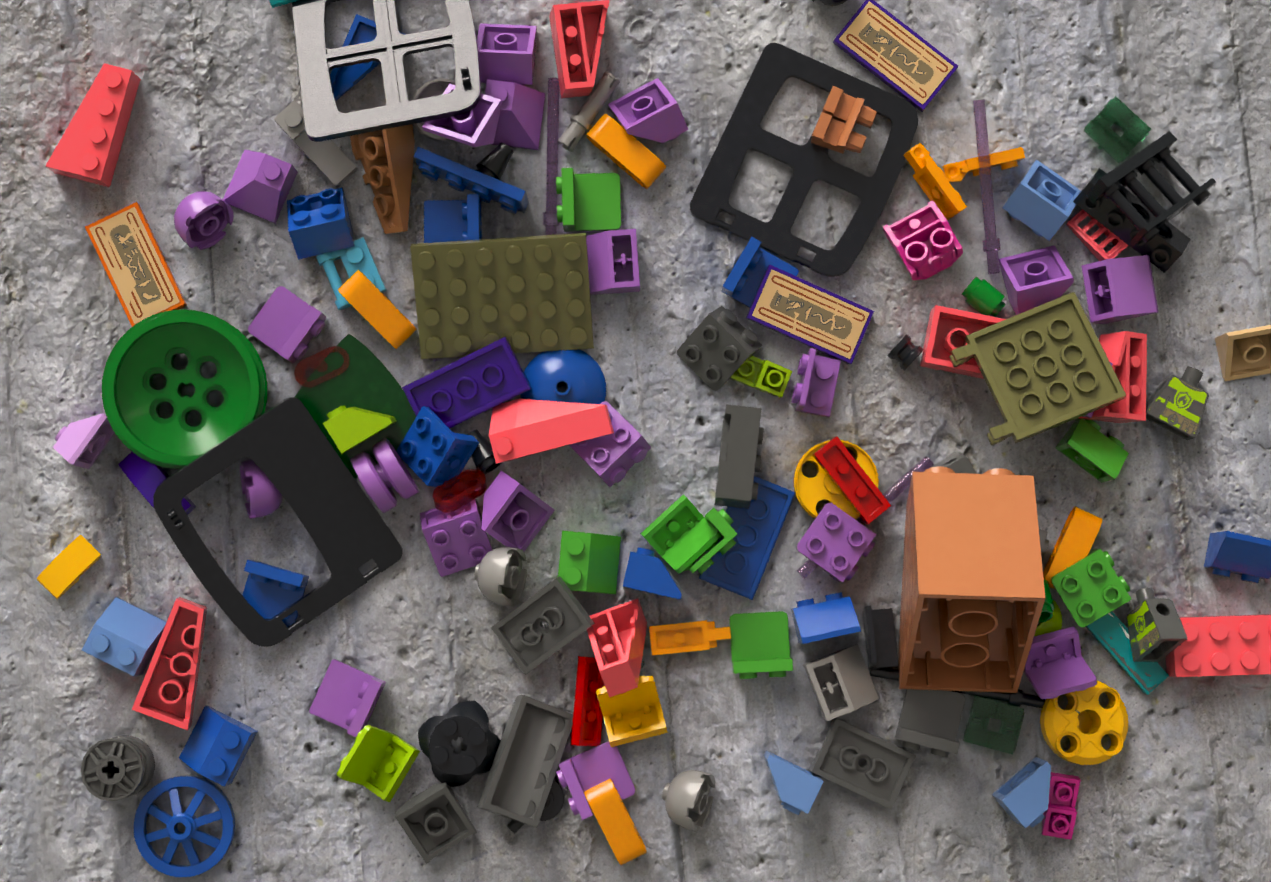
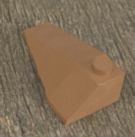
(388, 168)

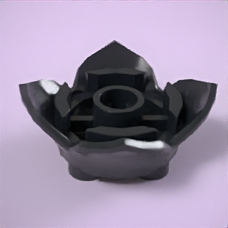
(465, 721)

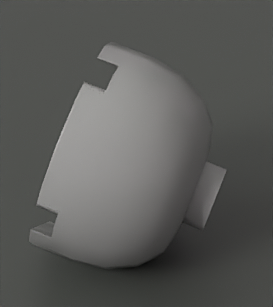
(501, 575)
(688, 798)

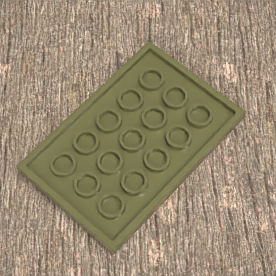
(500, 288)

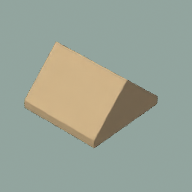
(1245, 353)

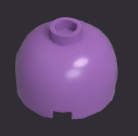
(202, 218)
(258, 491)

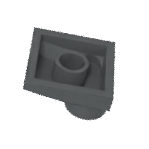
(434, 821)

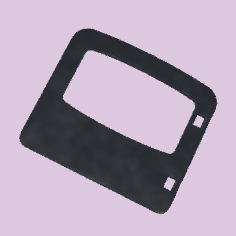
(321, 493)

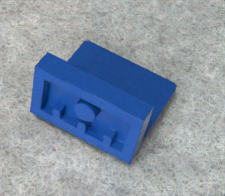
(453, 219)
(749, 271)
(434, 449)
(273, 589)

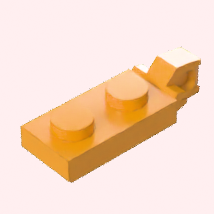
(1005, 159)
(933, 181)
(686, 637)

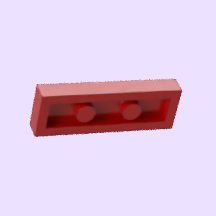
(851, 480)
(587, 711)

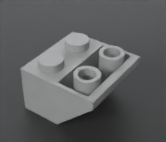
(841, 682)

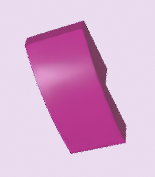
(1061, 811)

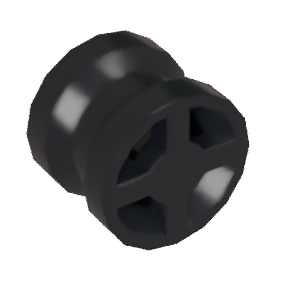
(905, 352)

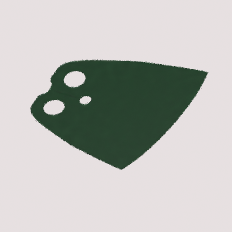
(363, 385)

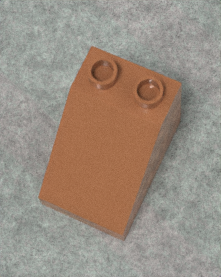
(969, 581)

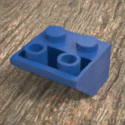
(319, 223)

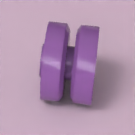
(381, 477)

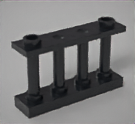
(1144, 164)

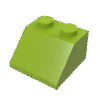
(355, 425)

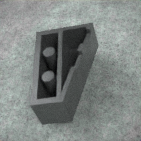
(738, 457)

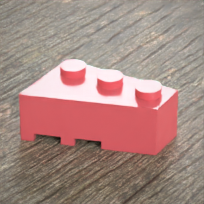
(577, 43)
(1129, 359)
(619, 645)

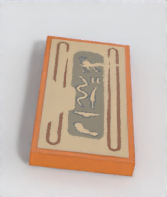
(135, 264)

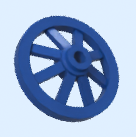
(191, 826)

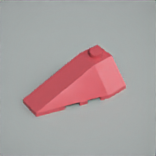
(536, 426)

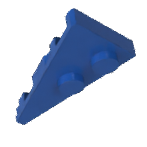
(346, 77)

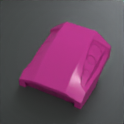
(924, 242)

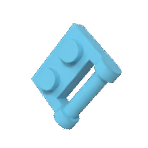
(354, 259)

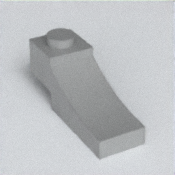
(323, 154)

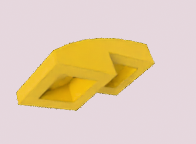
(68, 567)

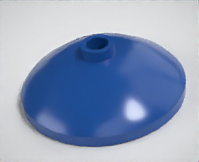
(573, 367)

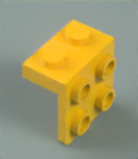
(633, 713)

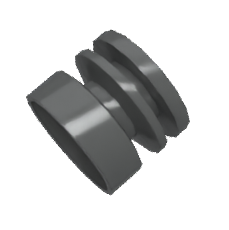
(134, 762)

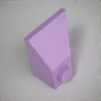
(84, 440)

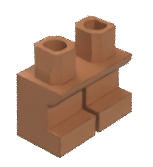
(838, 121)

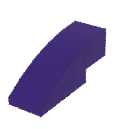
(147, 477)

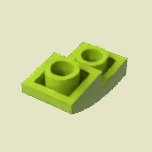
(763, 376)

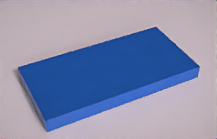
(757, 533)

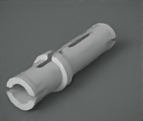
(581, 121)

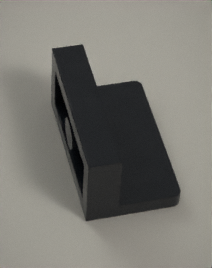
(880, 638)

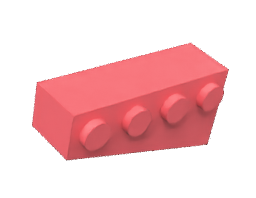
(97, 129)
(173, 672)

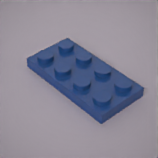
(462, 177)

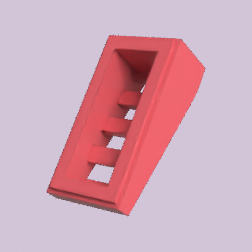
(1088, 241)

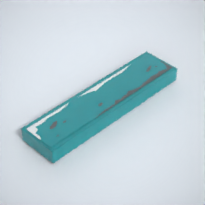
(1115, 640)

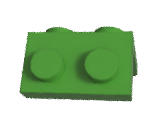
(589, 201)
(722, 522)
(681, 535)
(1091, 587)
(760, 644)

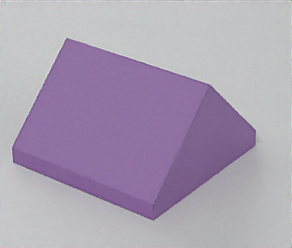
(472, 128)

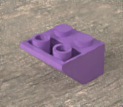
(613, 262)
(1119, 289)

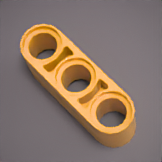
(625, 151)
(377, 309)
(1073, 542)
(615, 822)

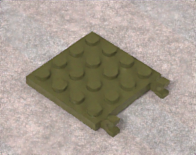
(1042, 368)

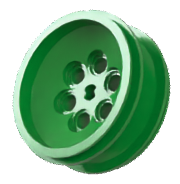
(150, 350)

